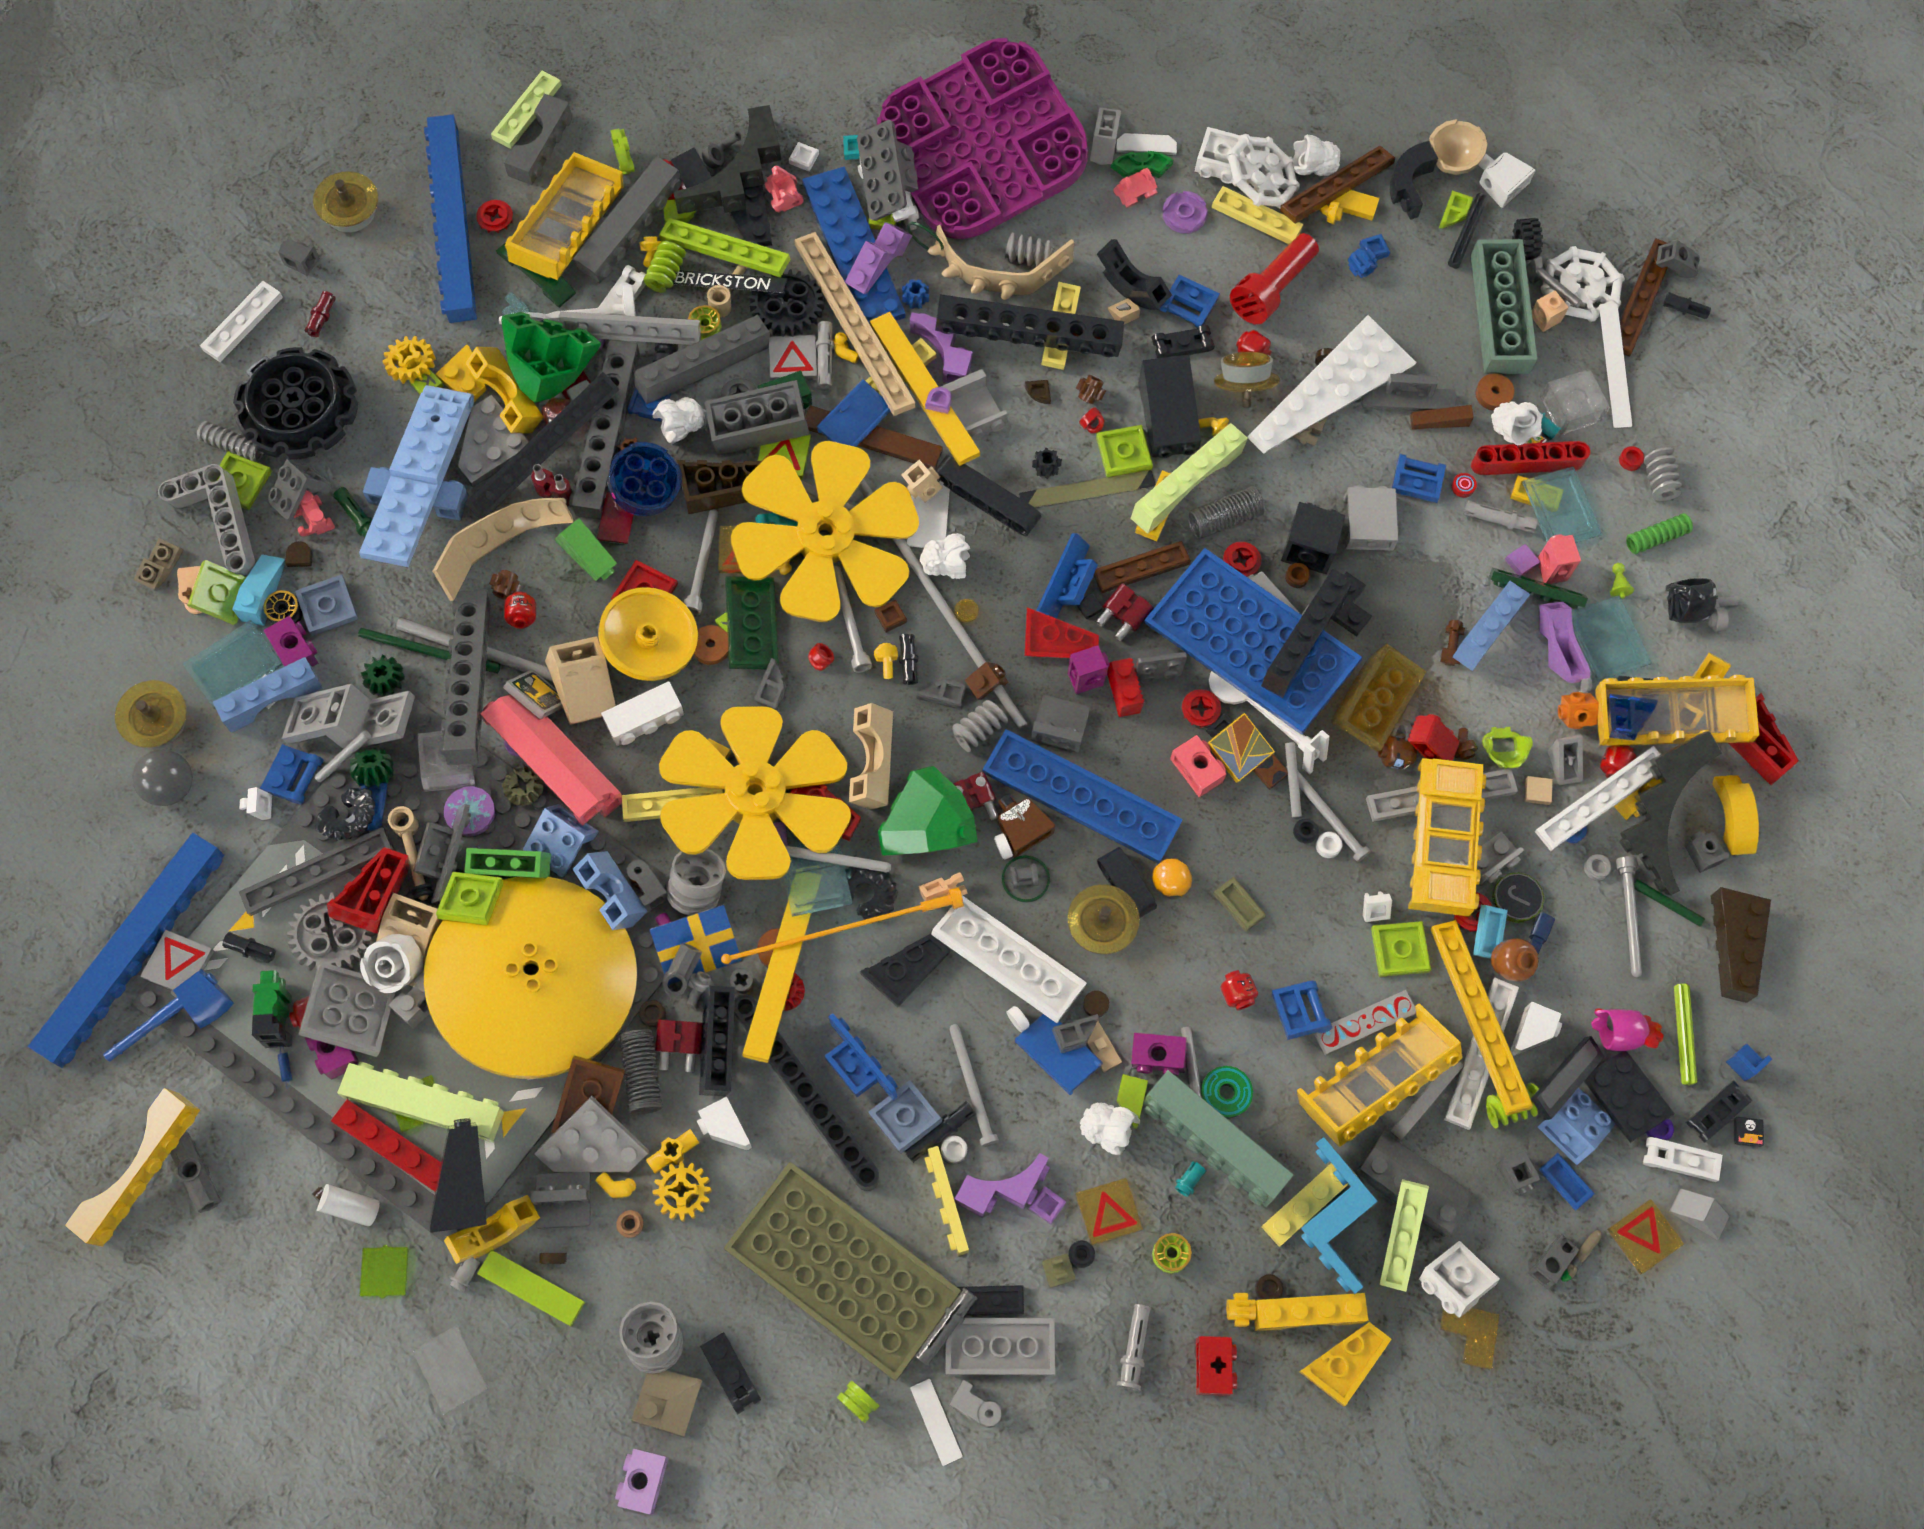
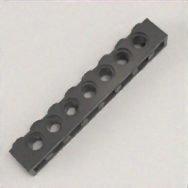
(591, 504)
(466, 678)

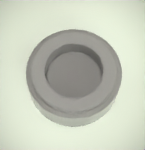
(1597, 867)

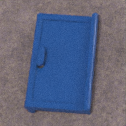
(861, 414)
(1065, 1068)

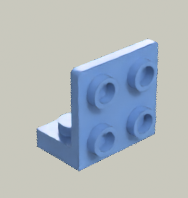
(561, 836)
(1578, 1127)

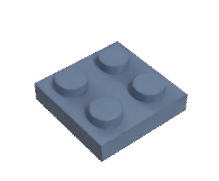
(326, 605)
(906, 1117)

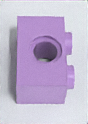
(646, 1498)

